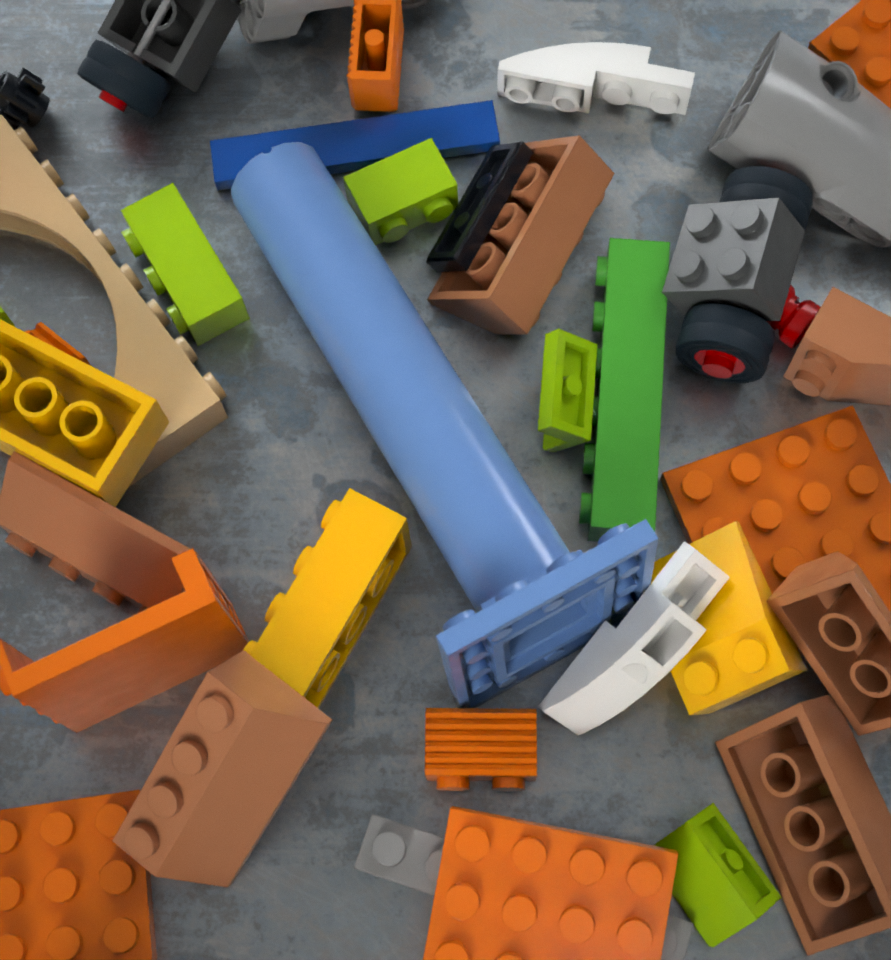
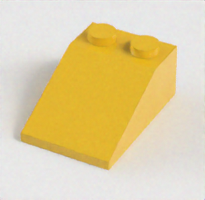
(744, 639)

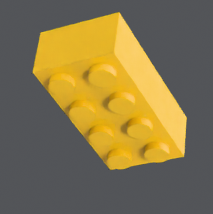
(73, 416)
(332, 595)

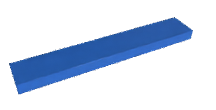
(365, 141)

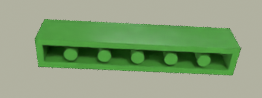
(628, 388)

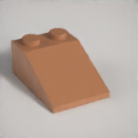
(845, 353)

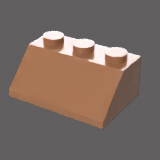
(842, 634)

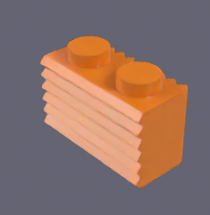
(375, 55)
(481, 747)

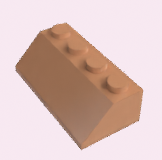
(528, 239)
(87, 537)
(222, 775)
(816, 820)

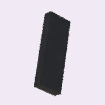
(479, 207)

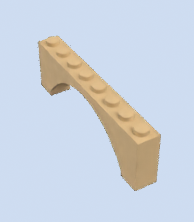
(145, 349)

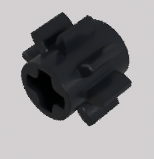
(22, 98)

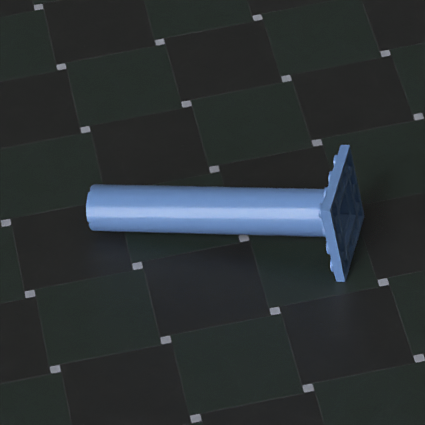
(525, 584)

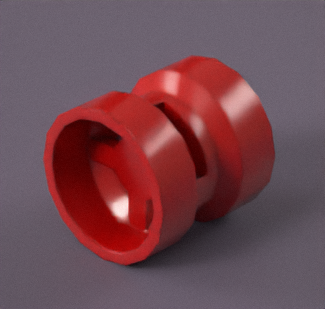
(795, 319)

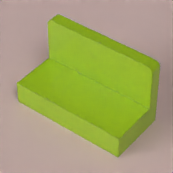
(566, 390)
(717, 877)

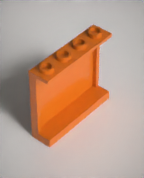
(132, 656)

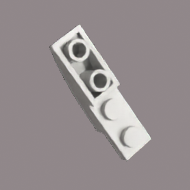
(578, 72)
(646, 645)

